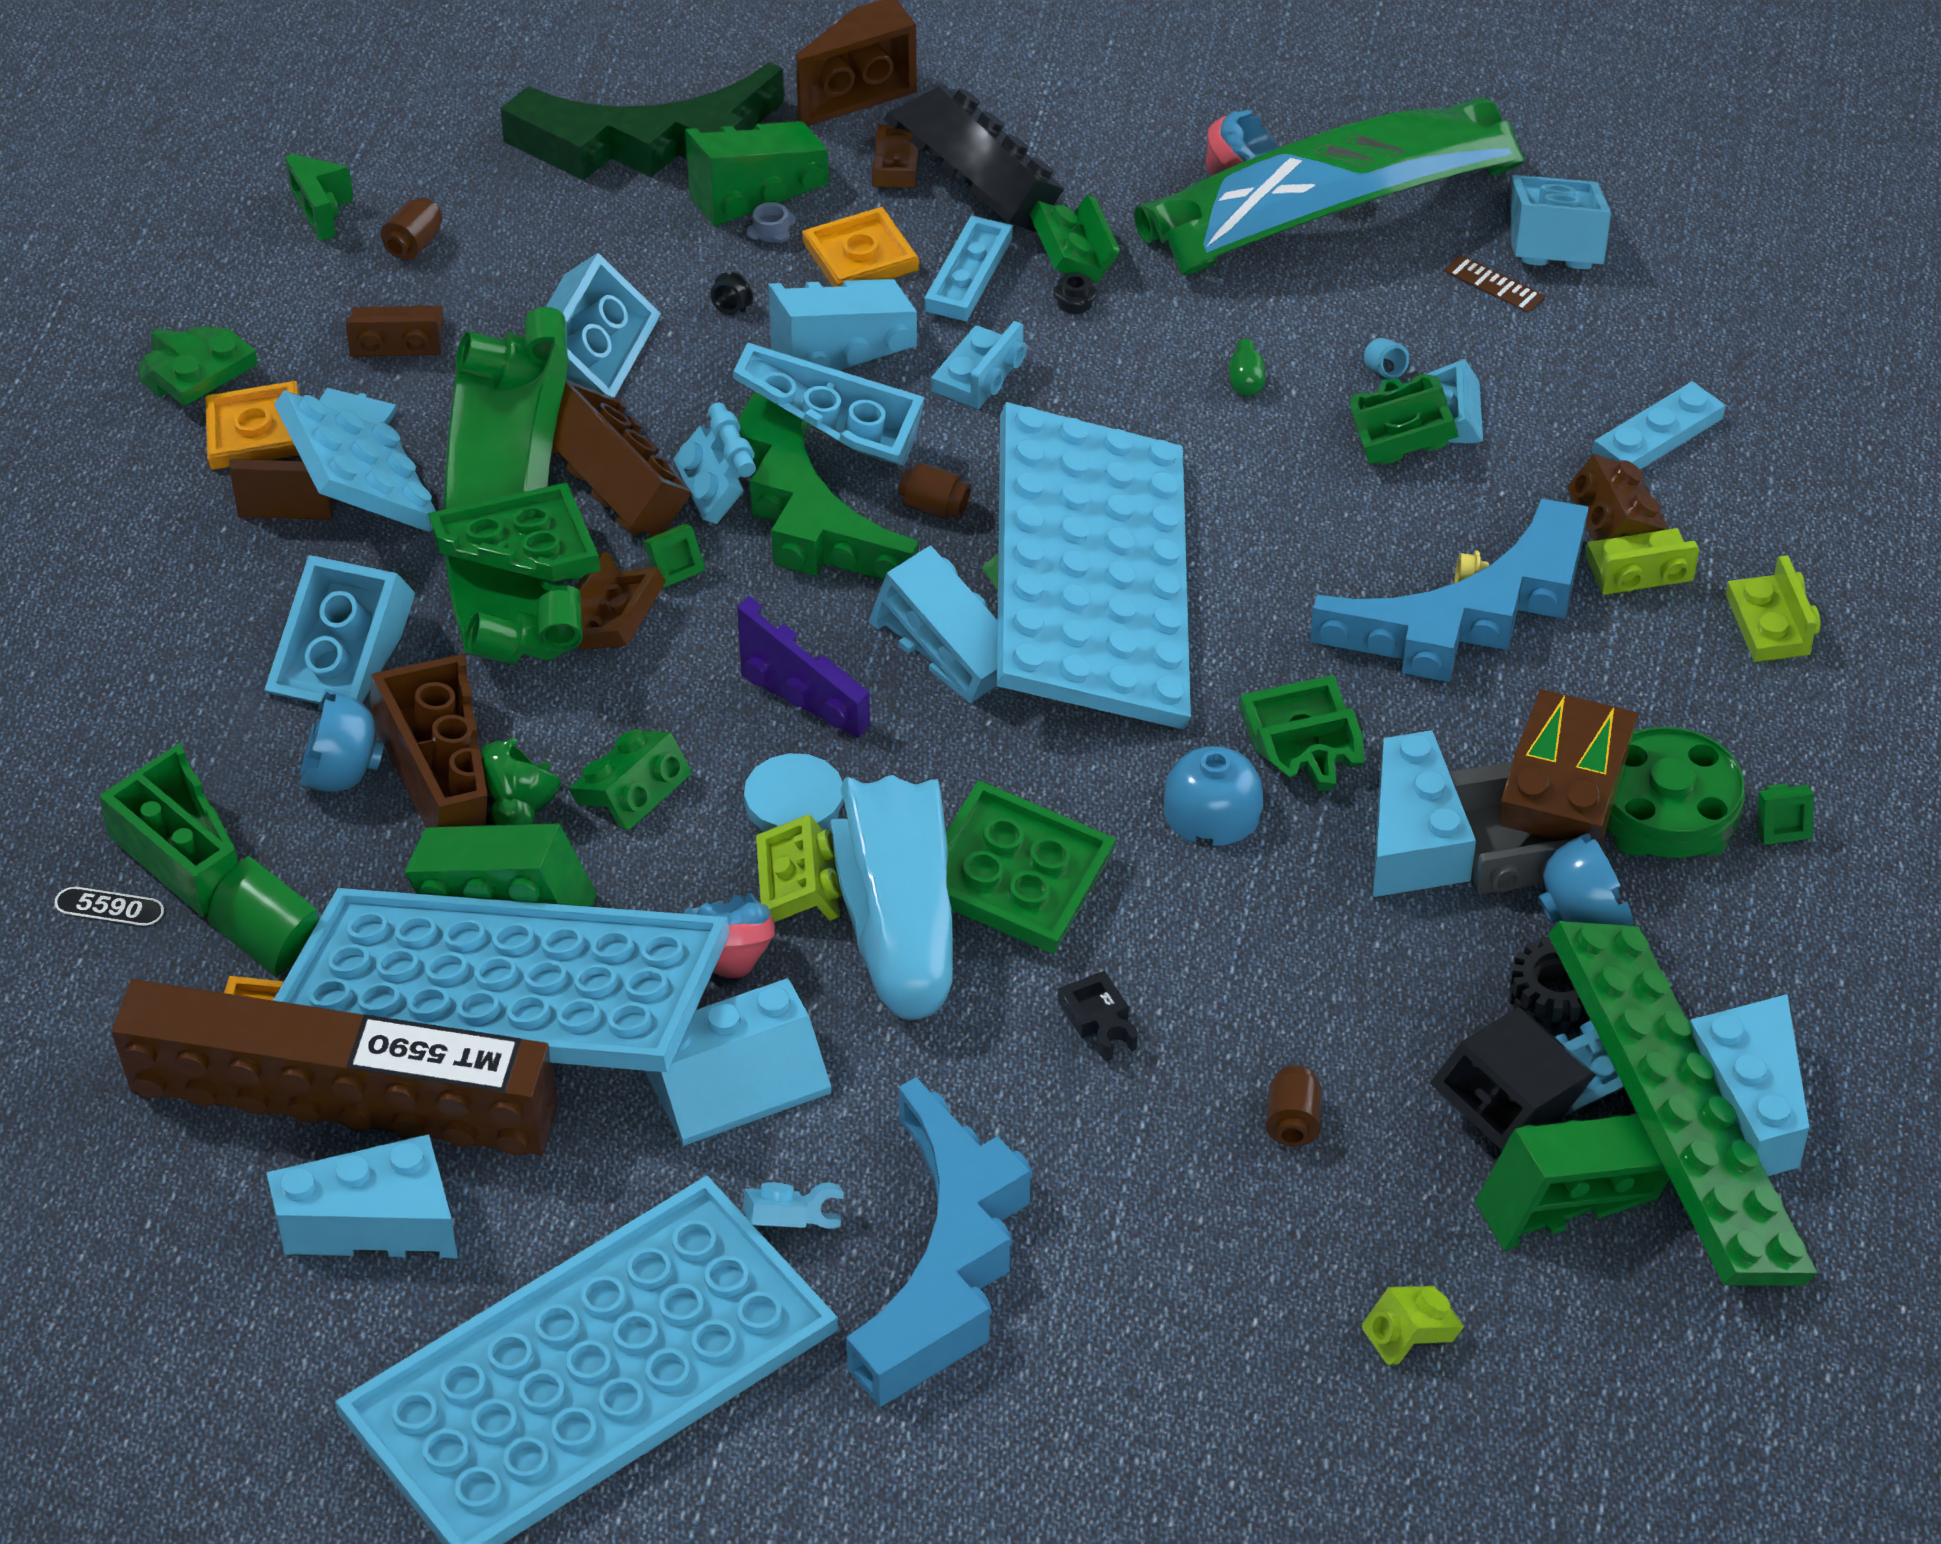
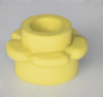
(1468, 565)

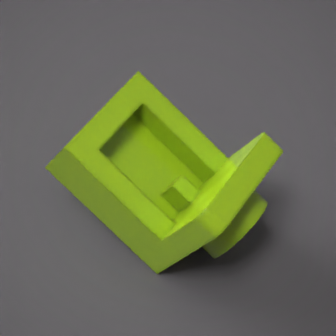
(1409, 1318)

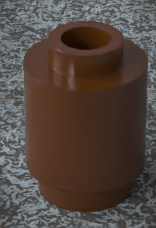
(411, 228)
(934, 491)
(1294, 1106)

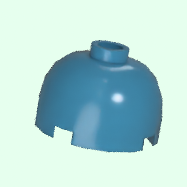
(340, 745)
(1213, 796)
(1582, 886)

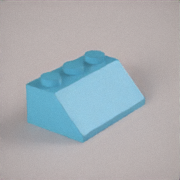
(603, 322)
(742, 1063)

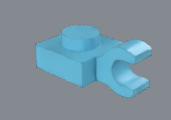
(782, 1206)

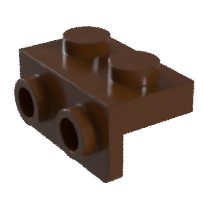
(1615, 499)
(615, 603)

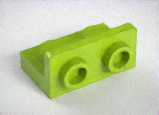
(1642, 561)
(1774, 613)
(798, 869)

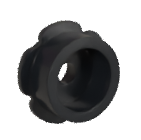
(1075, 293)
(725, 299)

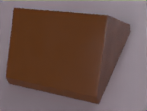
(277, 490)

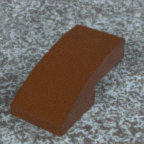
(895, 158)

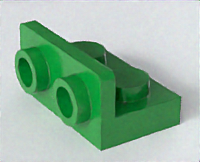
(1076, 239)

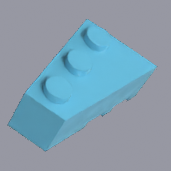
(841, 323)
(942, 621)
(1420, 819)
(1759, 1076)
(365, 1201)

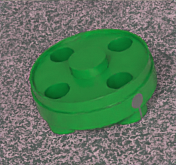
(1676, 795)

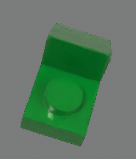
(319, 191)

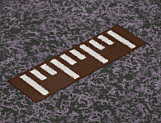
(1494, 283)

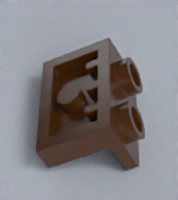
(395, 331)

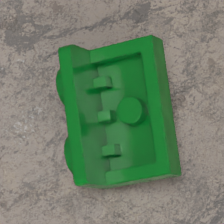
(633, 776)

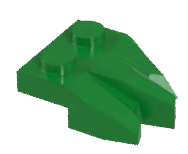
(194, 361)
(1402, 418)
(1304, 729)

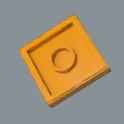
(860, 248)
(247, 425)

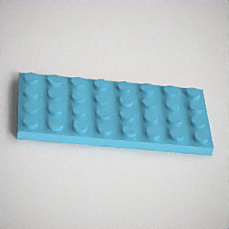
(1092, 567)
(579, 977)
(586, 1368)

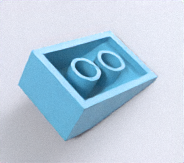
(1558, 221)
(339, 630)

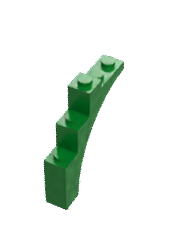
(809, 519)

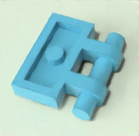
(714, 462)

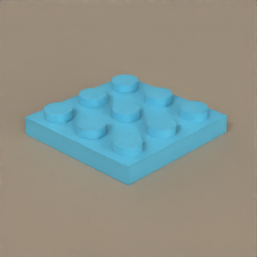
(355, 460)

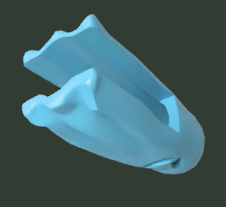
(896, 891)

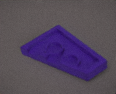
(779, 664)

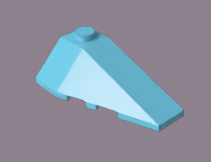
(849, 408)

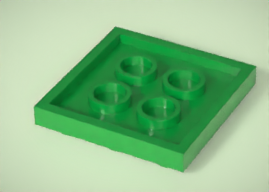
(1021, 866)

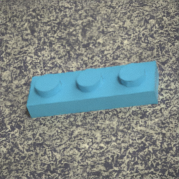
(968, 268)
(1661, 427)

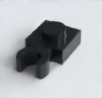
(1100, 1009)

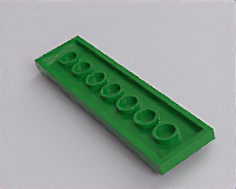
(1681, 1106)

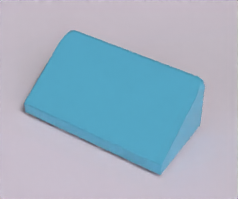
(1463, 399)

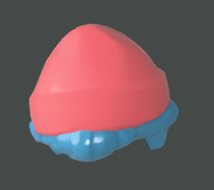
(1236, 140)
(749, 933)

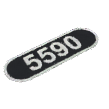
(109, 906)

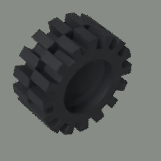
(1542, 1004)

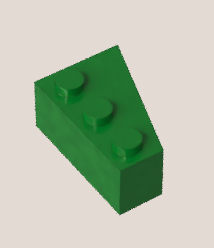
(745, 168)
(500, 864)
(1567, 1172)

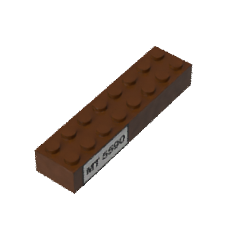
(336, 1067)

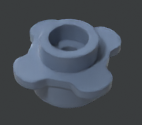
(771, 223)

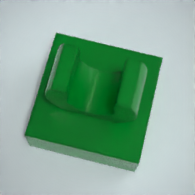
(675, 554)
(1785, 813)

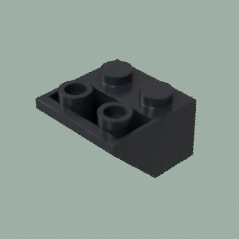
(1512, 1077)

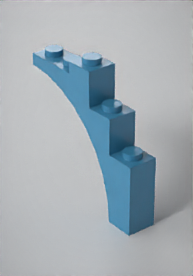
(1478, 610)
(941, 1306)

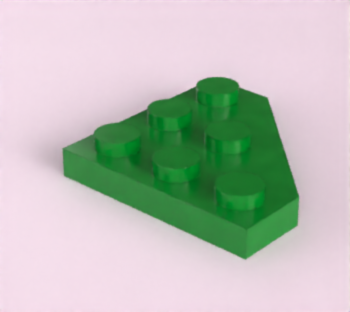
(522, 533)

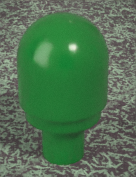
(1246, 369)

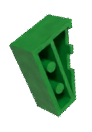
(170, 828)

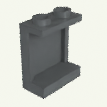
(1502, 855)

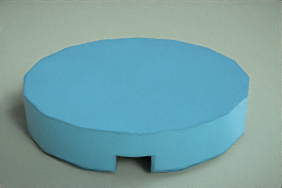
(792, 788)

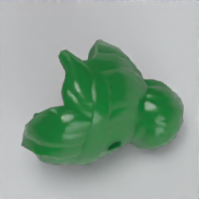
(516, 783)

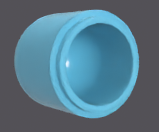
(1386, 349)

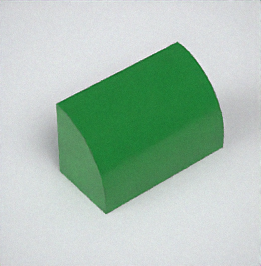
(262, 916)

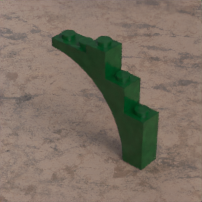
(645, 138)

